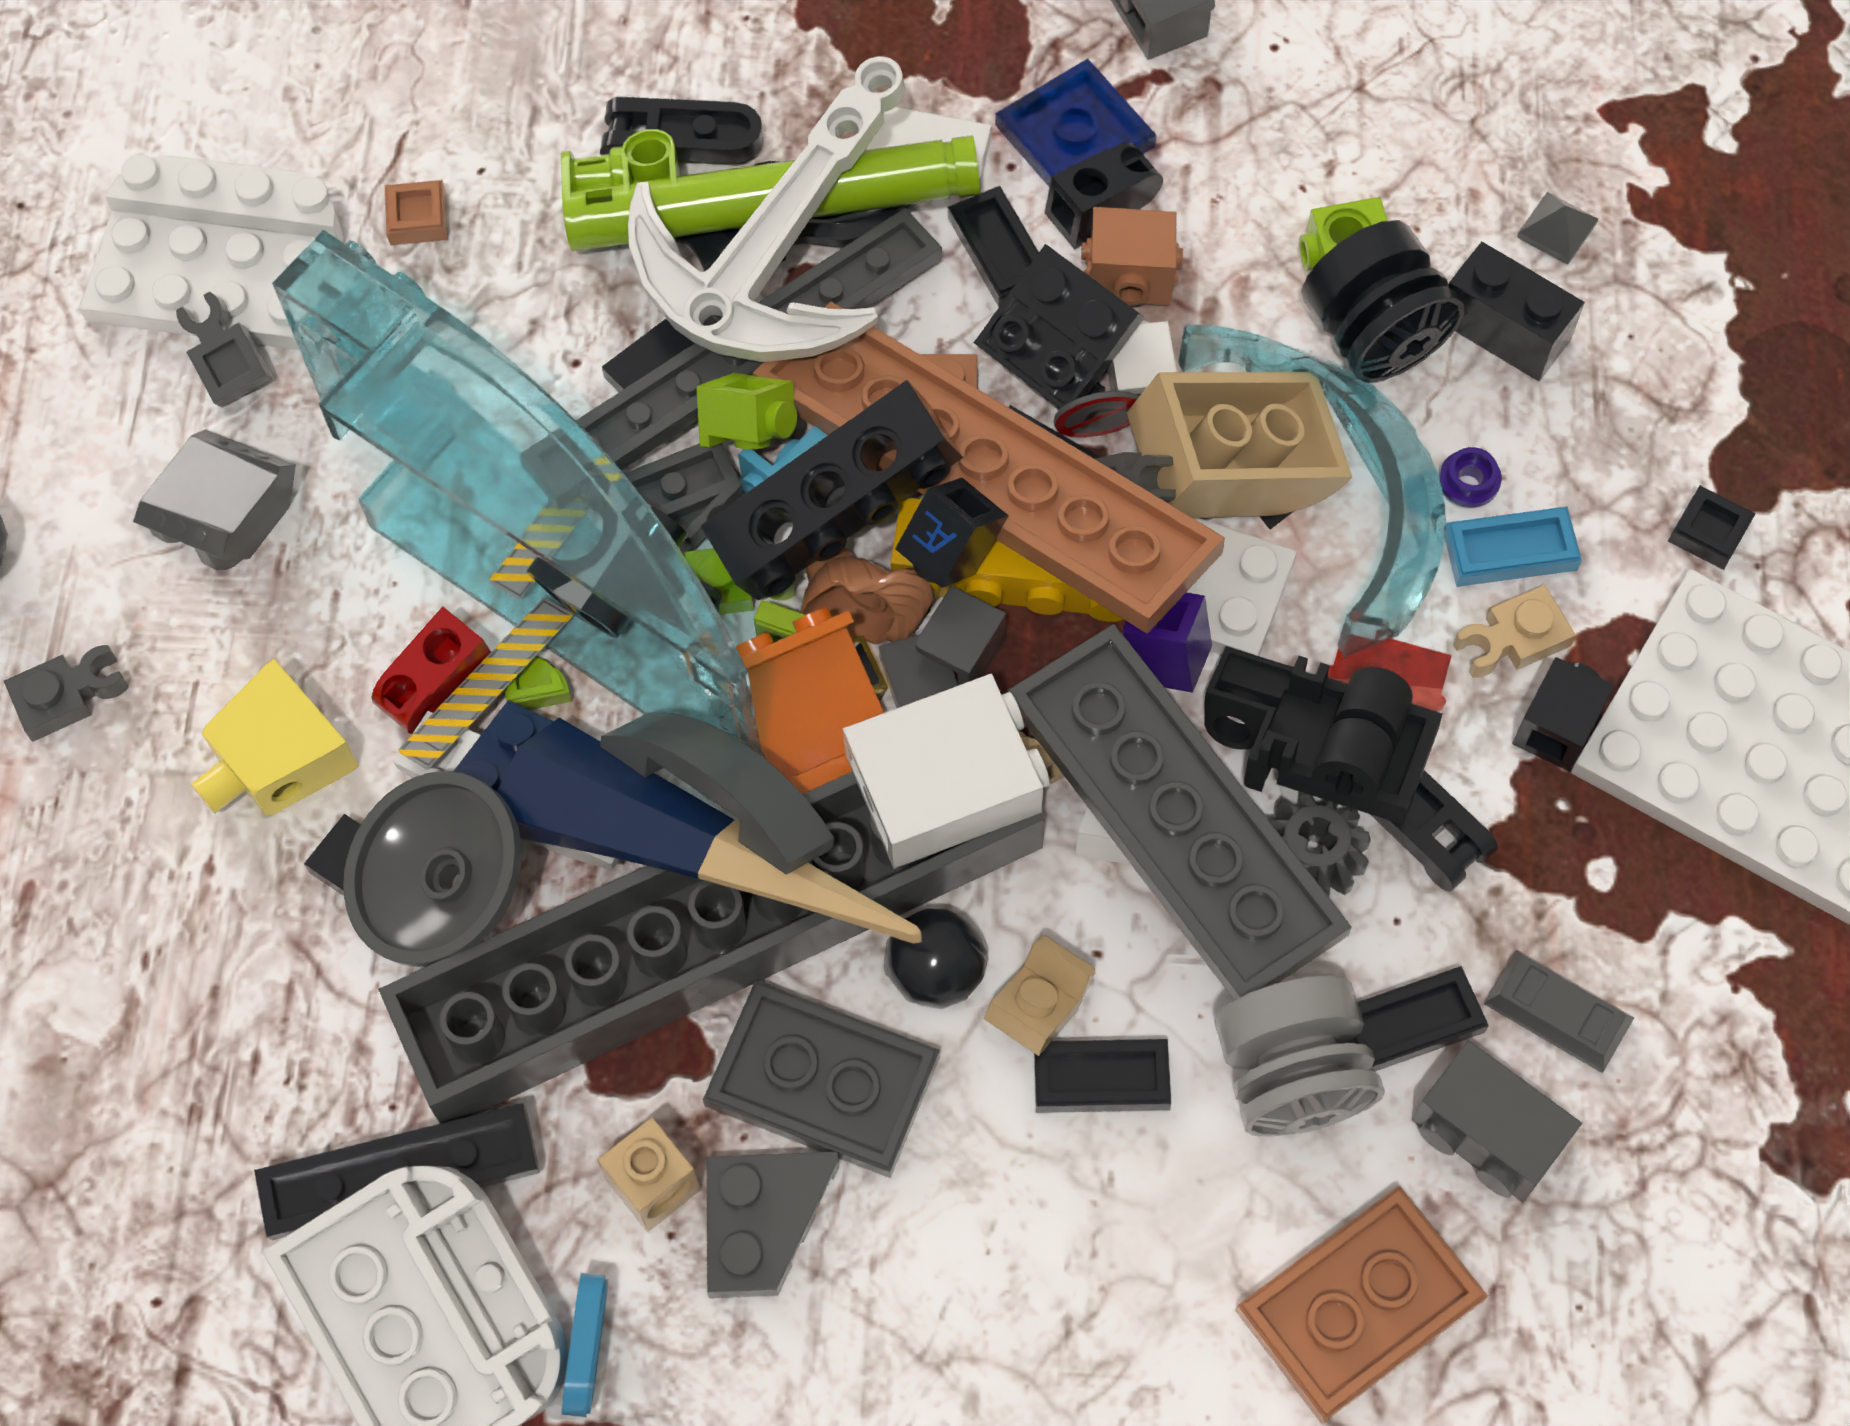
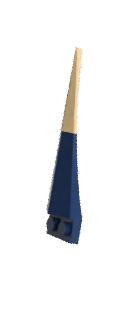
(589, 801)

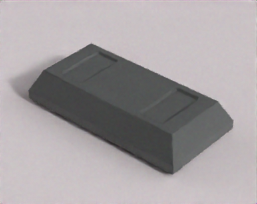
(1559, 1011)

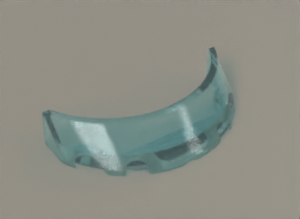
(1391, 454)

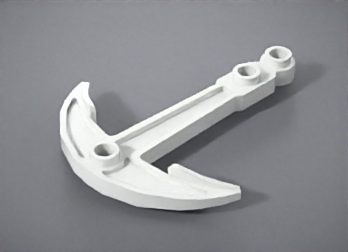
(753, 255)

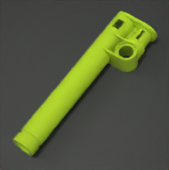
(601, 187)

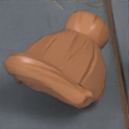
(879, 600)

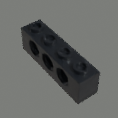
(798, 492)

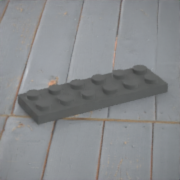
(1178, 815)

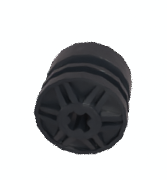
(1382, 301)

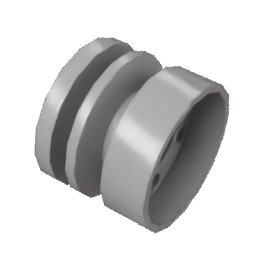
(1298, 1055)

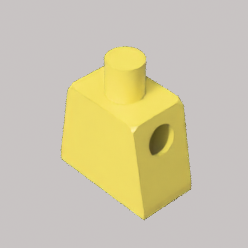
(271, 746)

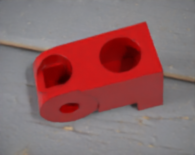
(429, 670)

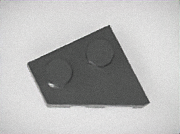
(689, 487)
(760, 1217)

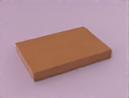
(1360, 1304)

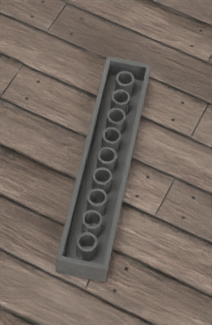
(646, 957)

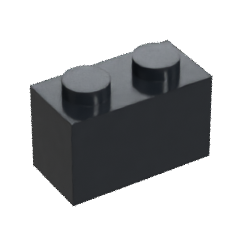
(1514, 311)

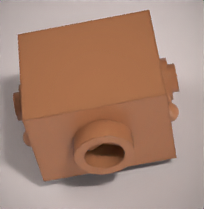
(1134, 254)

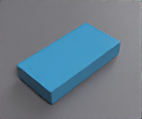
(1512, 546)

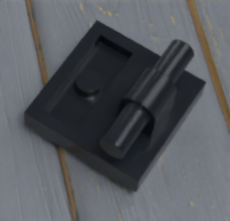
(1058, 329)

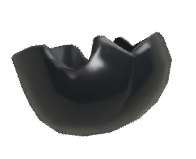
(942, 966)

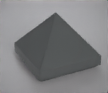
(1557, 228)

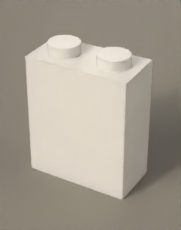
(945, 769)

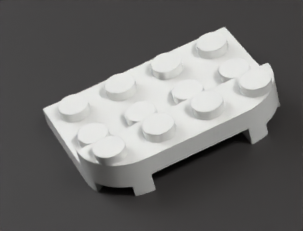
(200, 229)
(423, 1305)

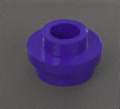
(1473, 463)

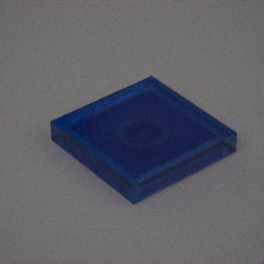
(1071, 121)

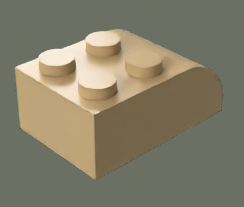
(1241, 441)

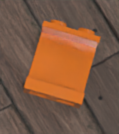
(806, 696)

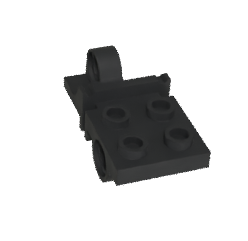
(1326, 737)

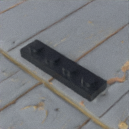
(482, 1146)

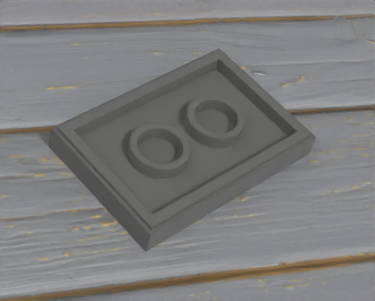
(822, 1078)

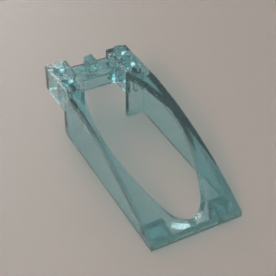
(502, 464)

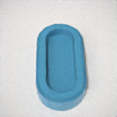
(584, 1345)

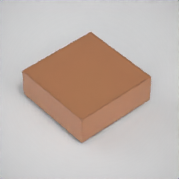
(416, 212)

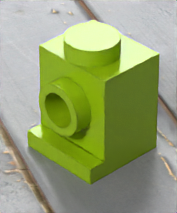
(745, 410)

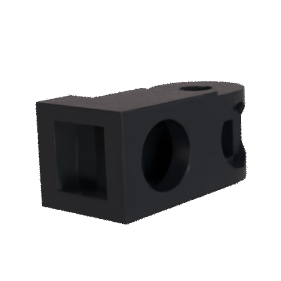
(1107, 180)

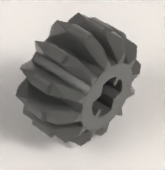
(1336, 832)

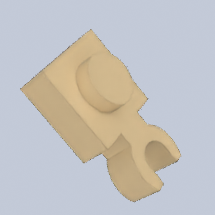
(1522, 628)

